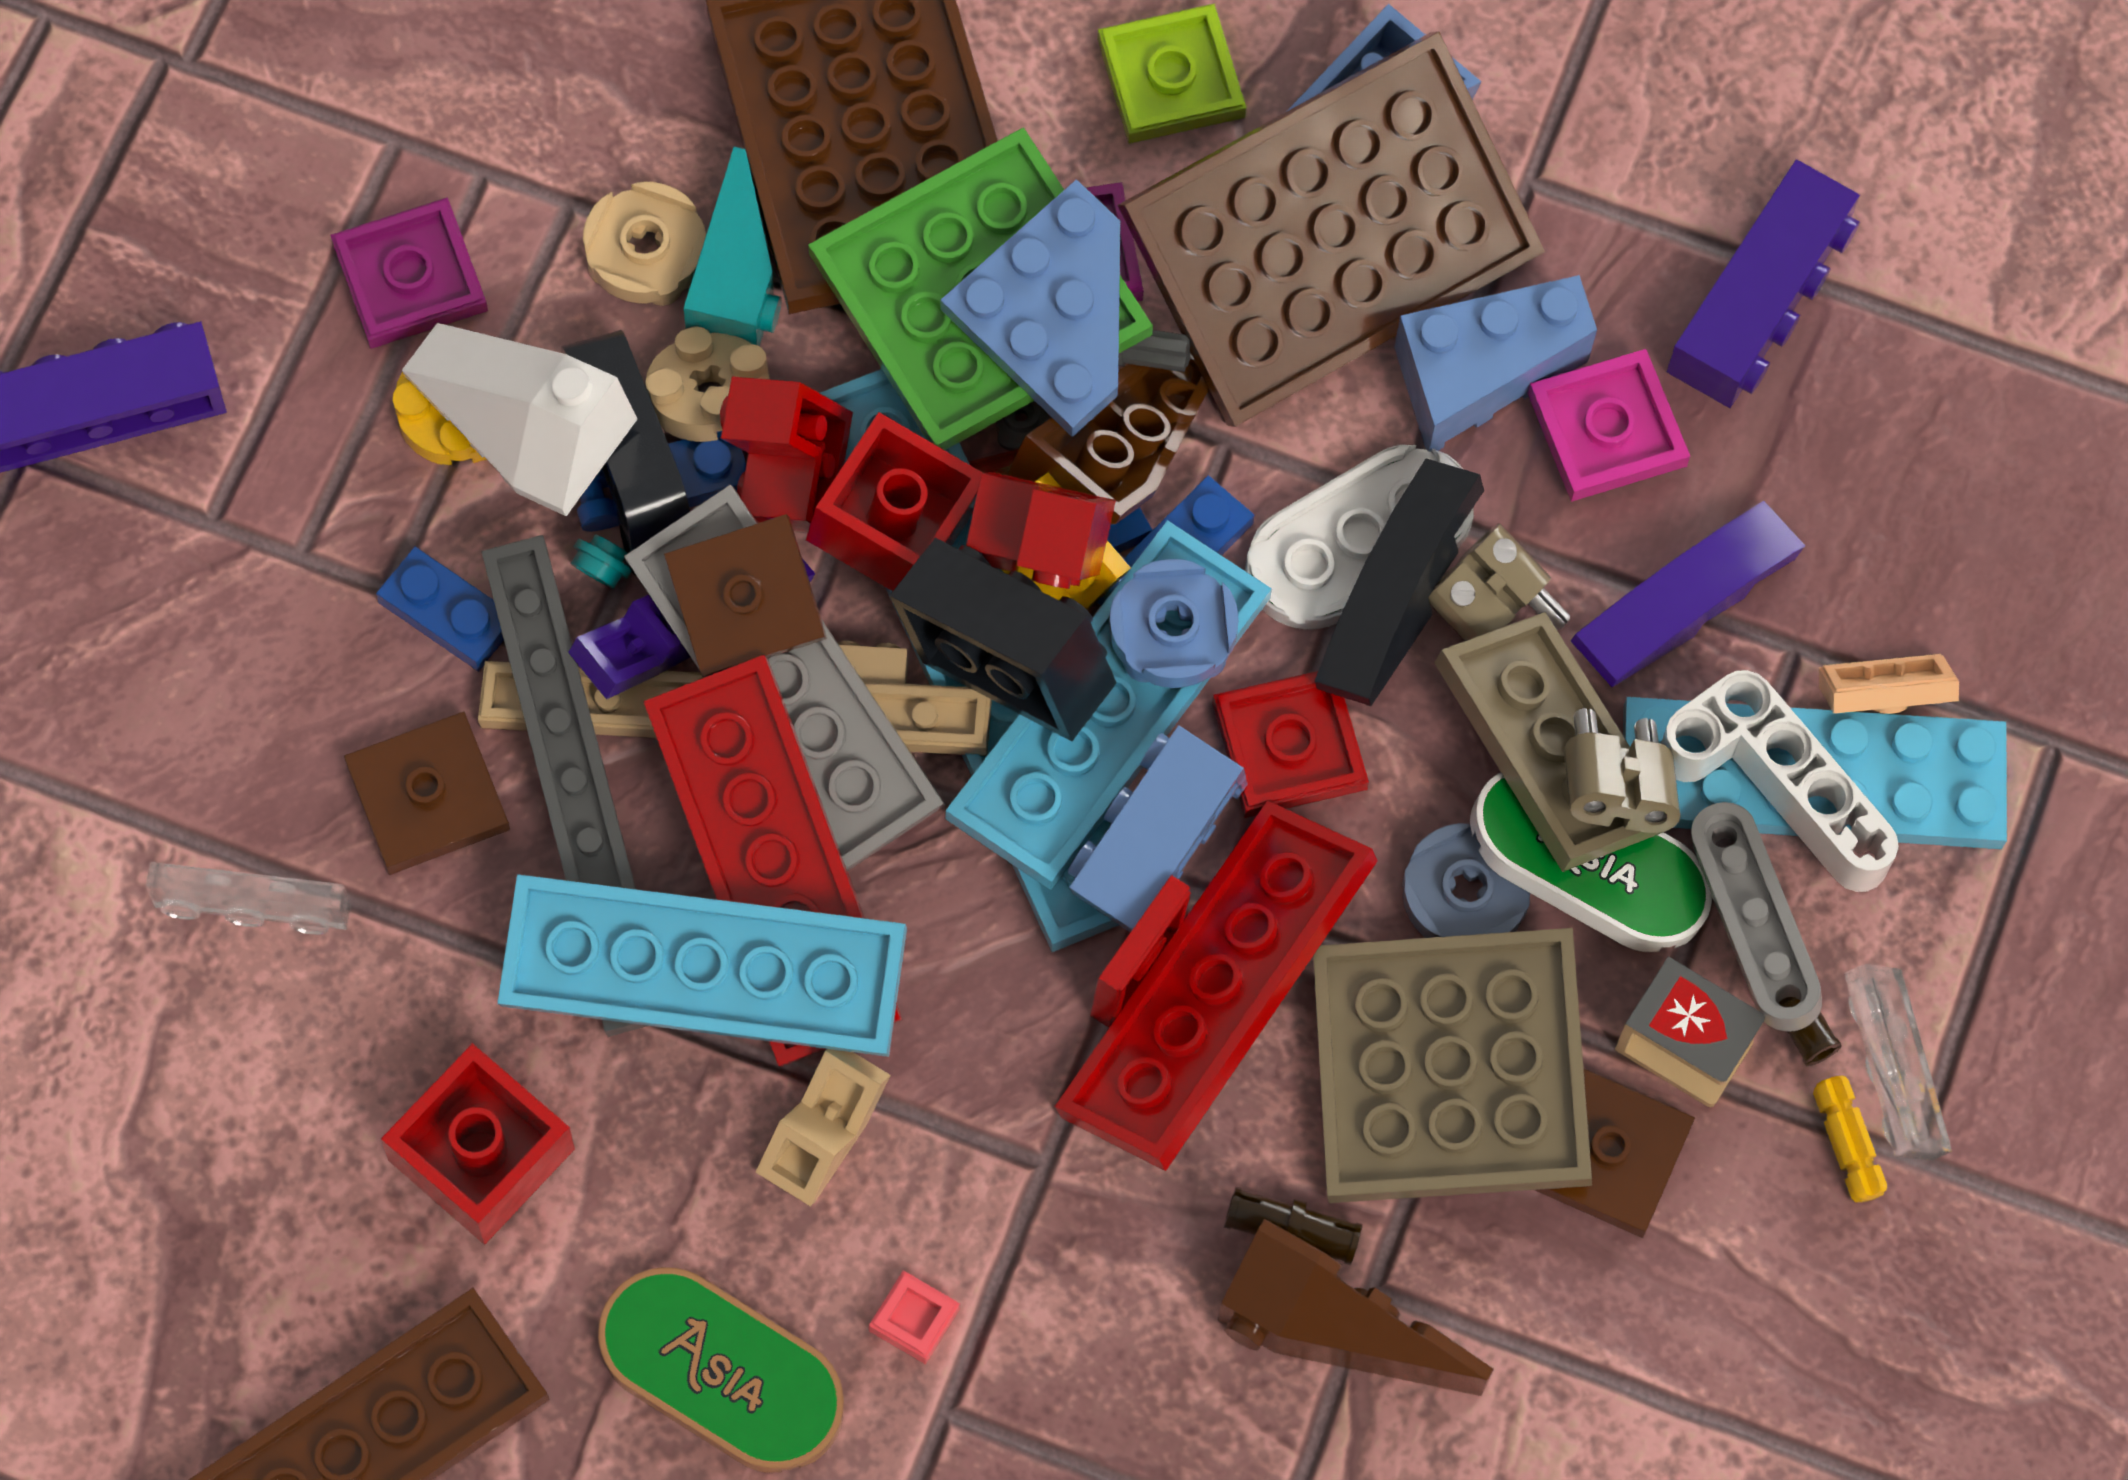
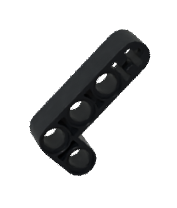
(641, 468)

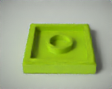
(1171, 73)

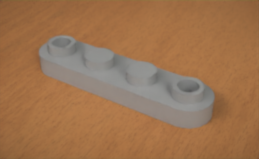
(1756, 916)

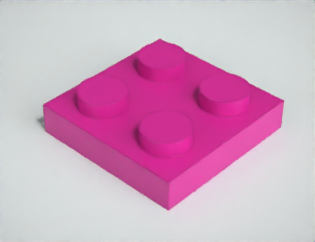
(1608, 425)

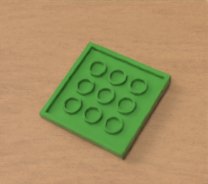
(917, 248)

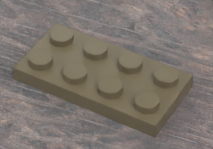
(1522, 701)

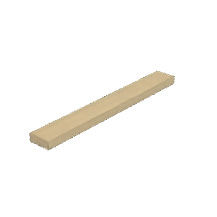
(923, 715)

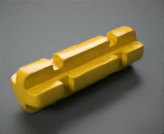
(1850, 1139)

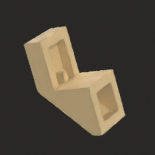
(823, 1125)

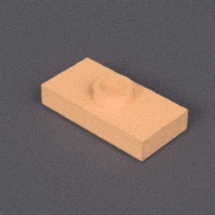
(1888, 684)

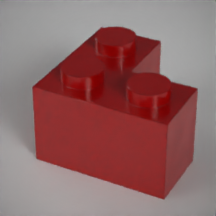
(792, 445)
(1040, 529)

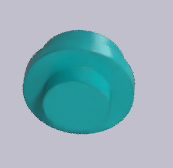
(601, 560)

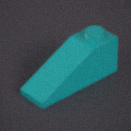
(734, 272)

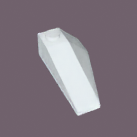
(524, 409)

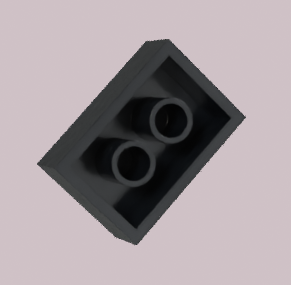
(1004, 637)

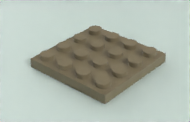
(1451, 1066)

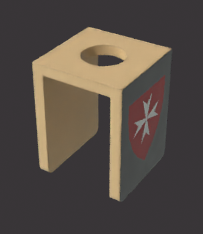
(1689, 1032)

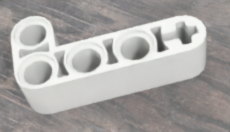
(1790, 785)

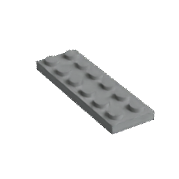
(851, 748)

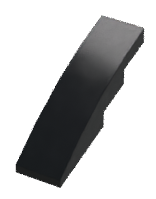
(1394, 585)

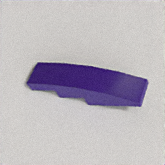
(1687, 593)
(631, 648)

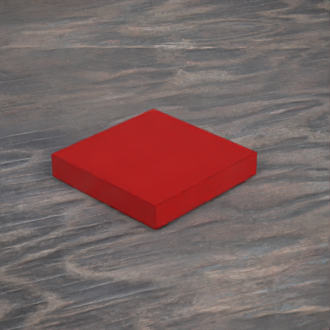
(1290, 742)
(1140, 950)

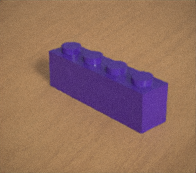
(1763, 285)
(107, 395)

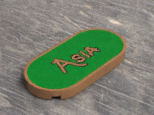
(721, 1370)

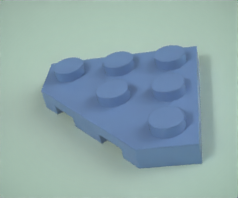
(1051, 307)

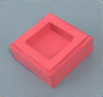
(914, 1317)

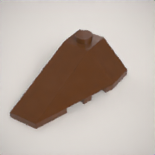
(1125, 445)
(1302, 1309)

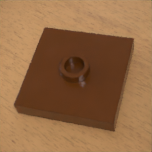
(745, 595)
(426, 793)
(1631, 1154)

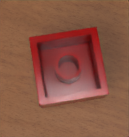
(893, 502)
(478, 1143)

